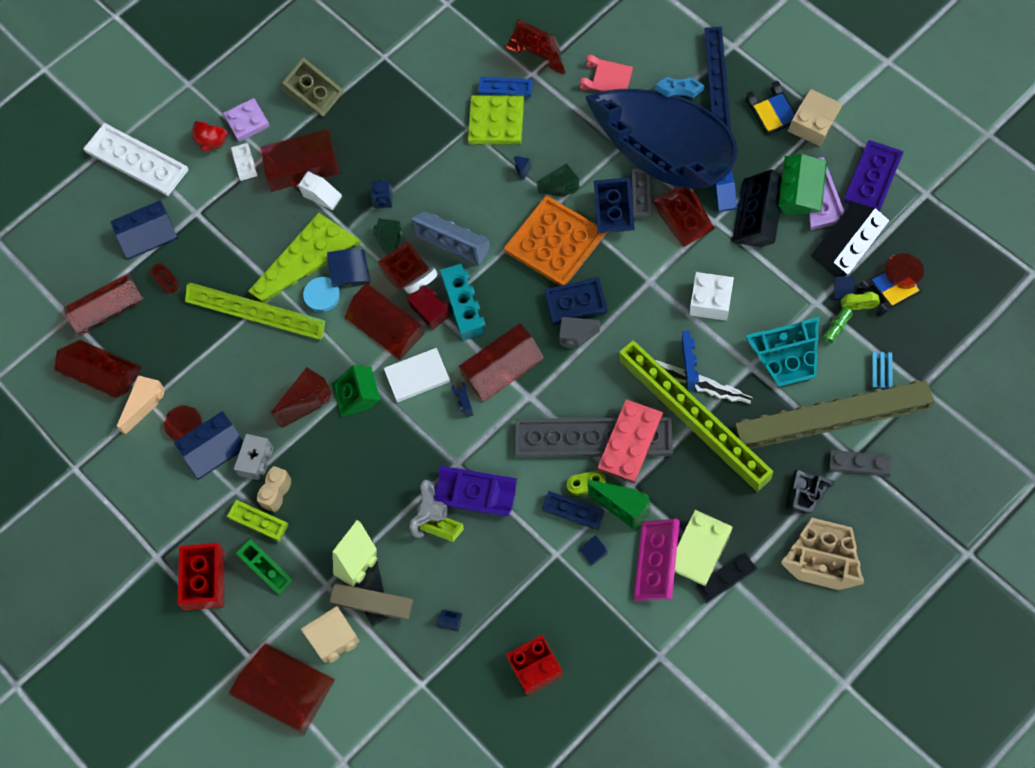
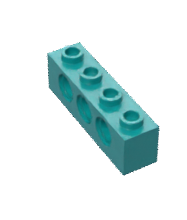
(468, 327)

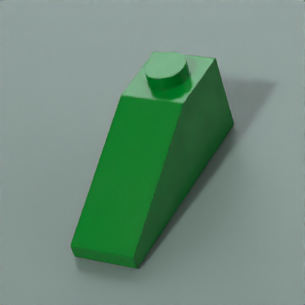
(263, 566)

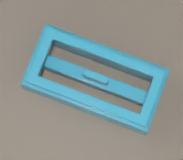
(882, 356)

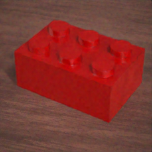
(201, 576)

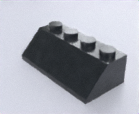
(758, 210)
(849, 239)

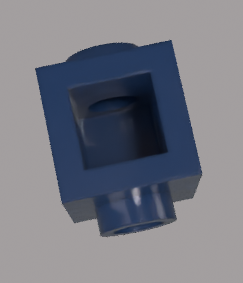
(382, 194)

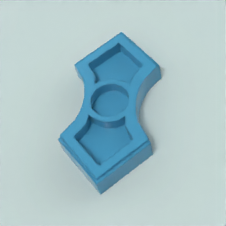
(671, 87)

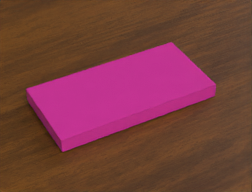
(656, 560)

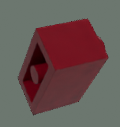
(428, 307)

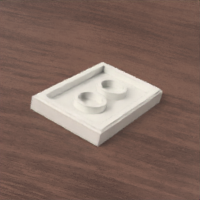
(417, 375)

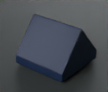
(522, 166)
(449, 620)

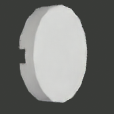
(422, 280)

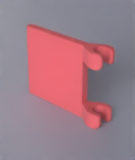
(607, 76)

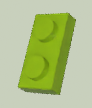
(446, 529)

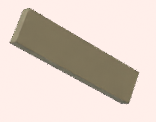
(371, 601)

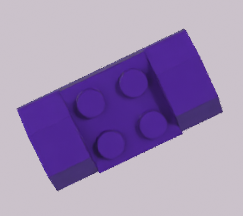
(476, 491)

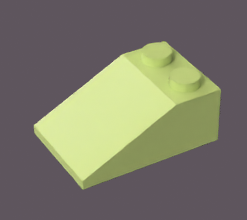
(701, 547)
(354, 555)

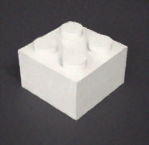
(711, 296)

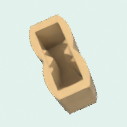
(276, 485)

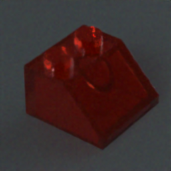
(403, 266)

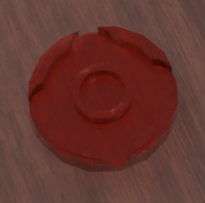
(904, 271)
(181, 421)

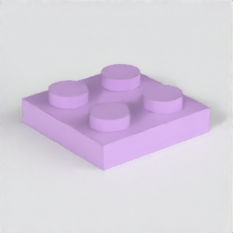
(246, 119)

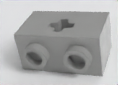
(250, 448)

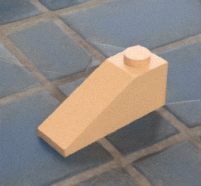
(141, 401)

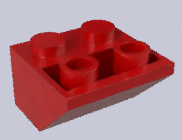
(534, 665)

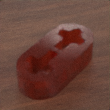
(162, 280)

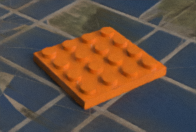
(554, 241)

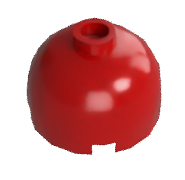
(208, 136)

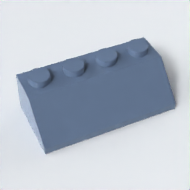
(451, 237)

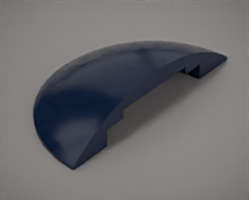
(666, 136)

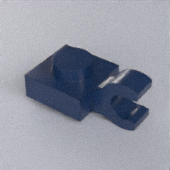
(464, 403)

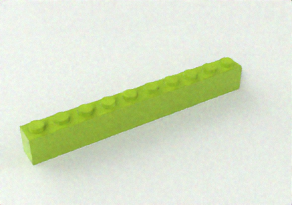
(696, 416)

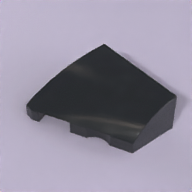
(806, 491)

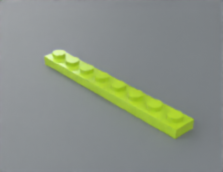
(255, 311)

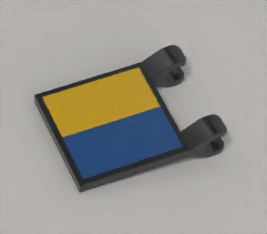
(773, 112)
(888, 292)

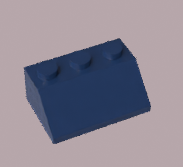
(144, 229)
(210, 445)

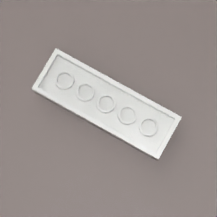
(136, 159)

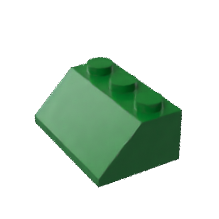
(802, 184)

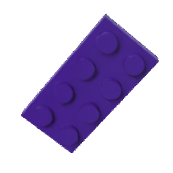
(873, 175)

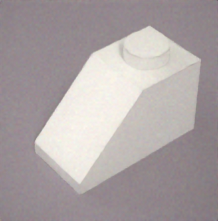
(319, 191)

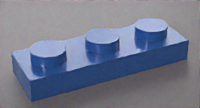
(505, 87)
(690, 360)

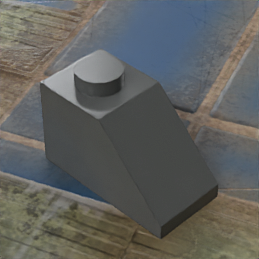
(577, 331)

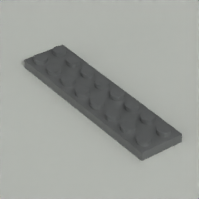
(579, 437)

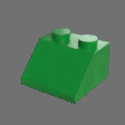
(356, 390)

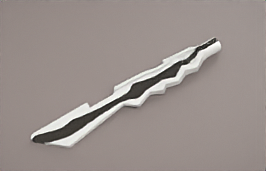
(708, 385)

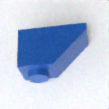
(725, 193)

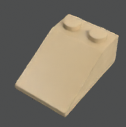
(815, 117)
(331, 635)

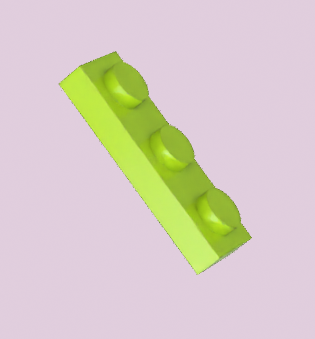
(257, 520)

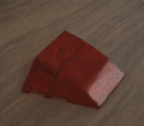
(537, 42)

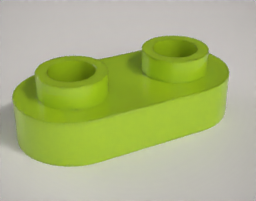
(862, 301)
(583, 479)

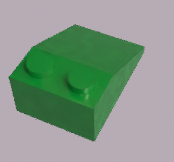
(622, 502)

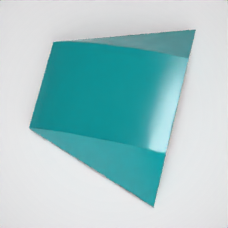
(788, 351)

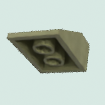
(311, 88)

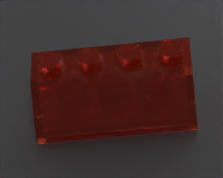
(103, 303)
(384, 321)
(501, 362)
(96, 368)

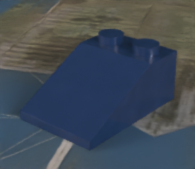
(614, 205)

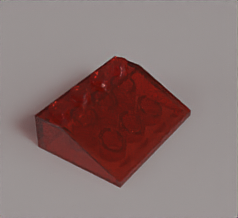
(291, 159)
(282, 688)

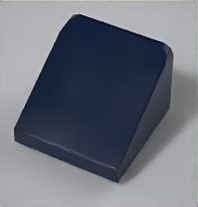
(842, 286)
(594, 550)

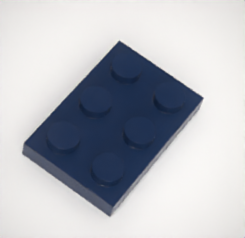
(576, 300)

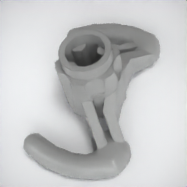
(427, 509)

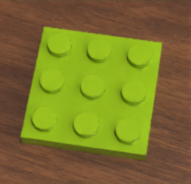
(496, 120)

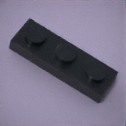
(726, 577)

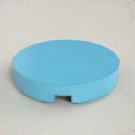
(321, 295)

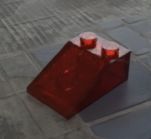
(683, 214)
(302, 398)

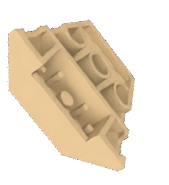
(825, 556)

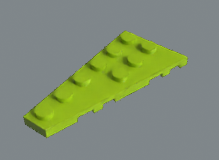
(303, 257)

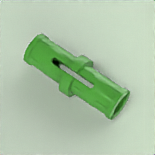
(837, 325)

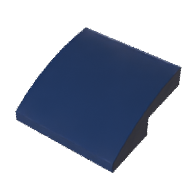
(348, 268)

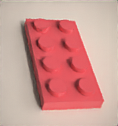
(630, 441)

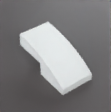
(244, 161)

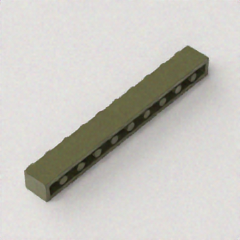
(834, 415)

